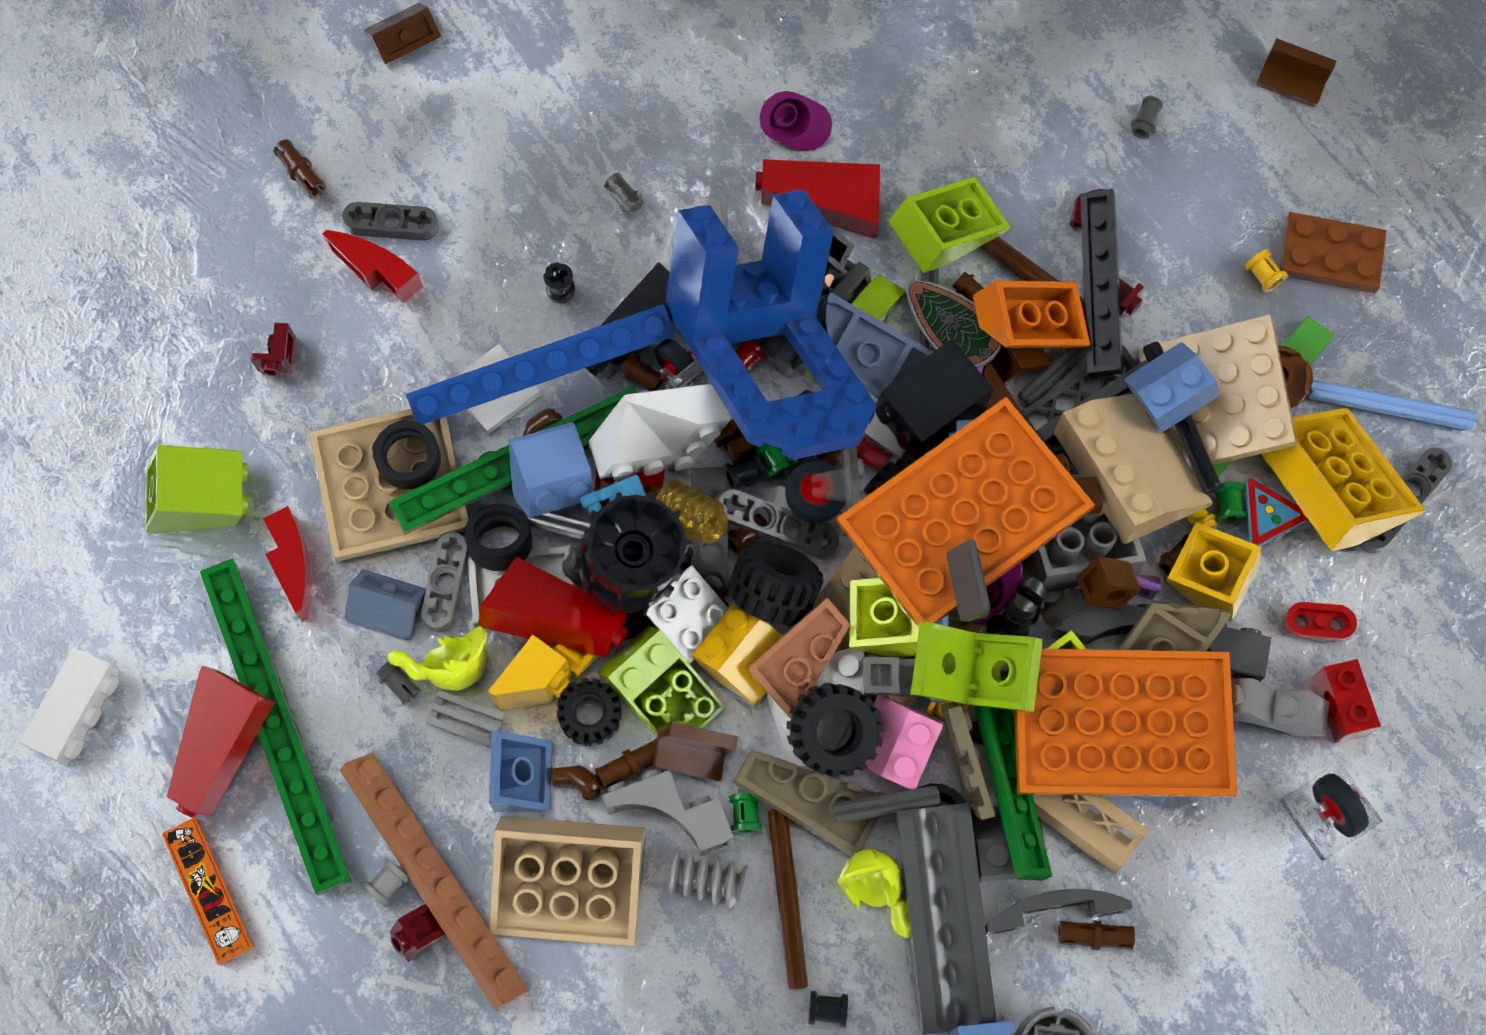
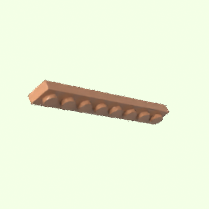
(434, 881)

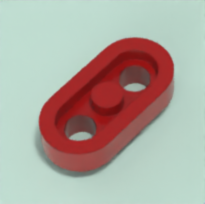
(1318, 621)

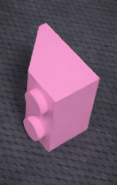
(906, 742)

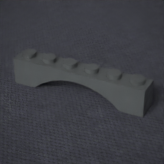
(1246, 646)

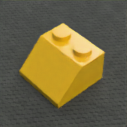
(1215, 569)
(733, 647)
(531, 678)

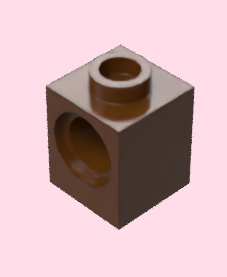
(1108, 583)

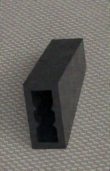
(646, 295)

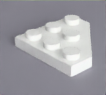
(842, 669)

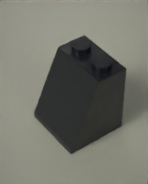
(931, 398)

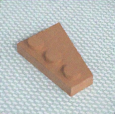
(800, 655)

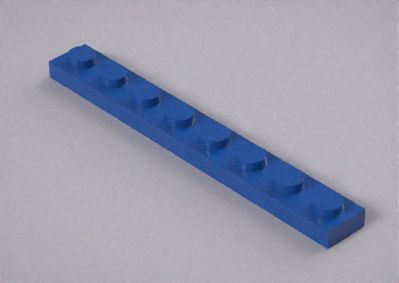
(540, 364)

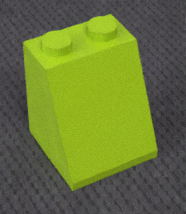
(194, 489)

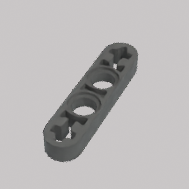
(1428, 484)
(775, 526)

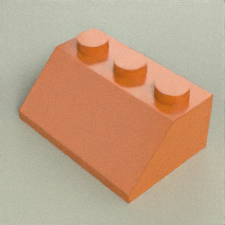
(1032, 314)

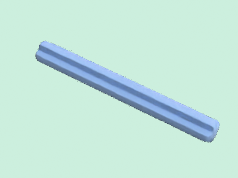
(1392, 405)

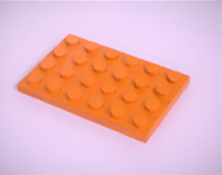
(980, 484)
(1129, 725)

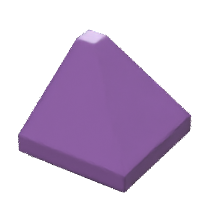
(1149, 586)

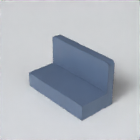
(383, 603)

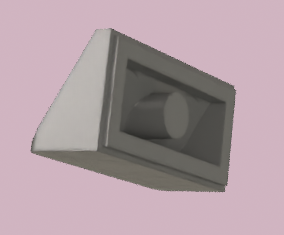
(968, 581)

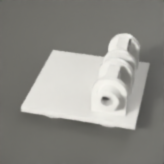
(688, 612)

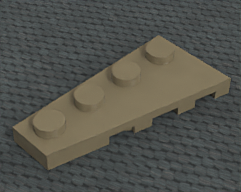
(806, 798)

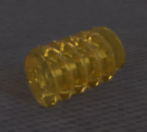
(699, 513)

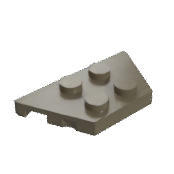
(1175, 628)

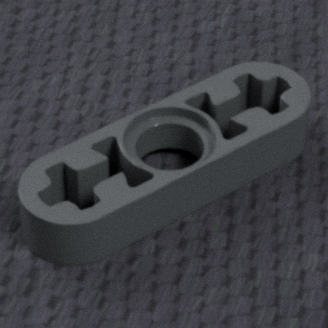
(366, 228)

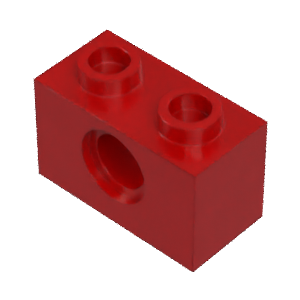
(1350, 703)

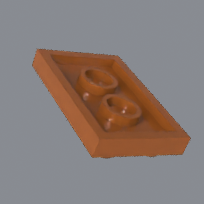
(1333, 252)

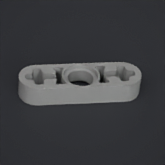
(431, 604)

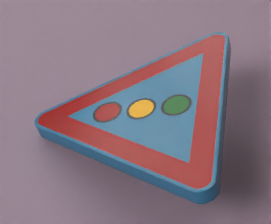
(1269, 512)

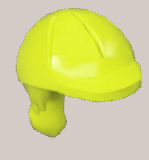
(450, 666)
(878, 882)

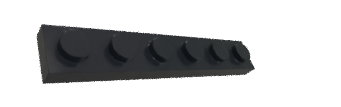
(1101, 283)

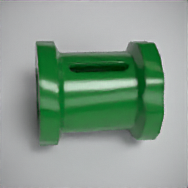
(773, 461)
(1230, 503)
(745, 814)

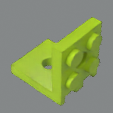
(974, 667)

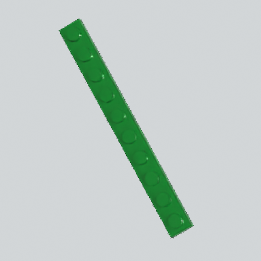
(278, 733)

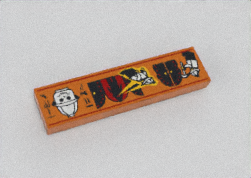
(208, 891)

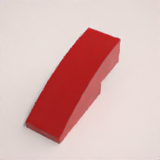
(374, 264)
(290, 560)

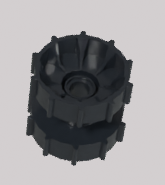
(639, 525)

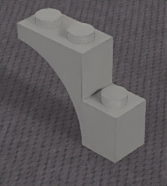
(1289, 711)
(658, 794)

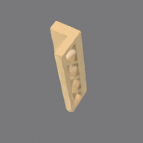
(1091, 831)

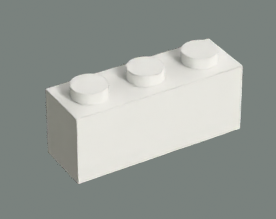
(71, 707)

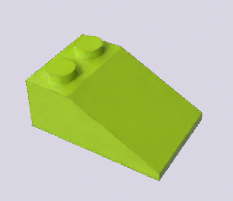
(947, 223)

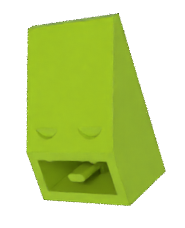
(659, 683)

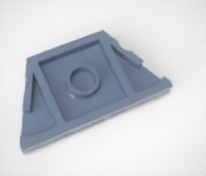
(870, 346)

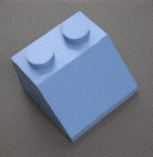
(1173, 386)
(549, 470)

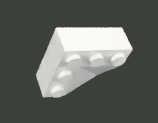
(658, 431)

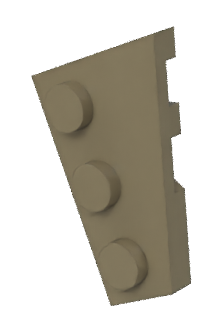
(967, 760)

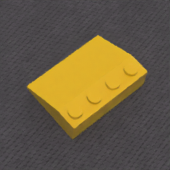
(1342, 480)

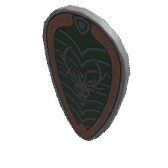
(949, 316)

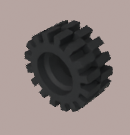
(589, 691)

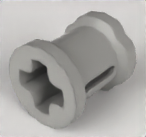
(386, 882)

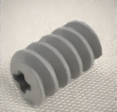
(706, 879)

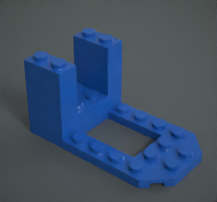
(732, 303)

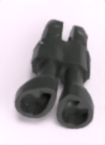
(1021, 609)

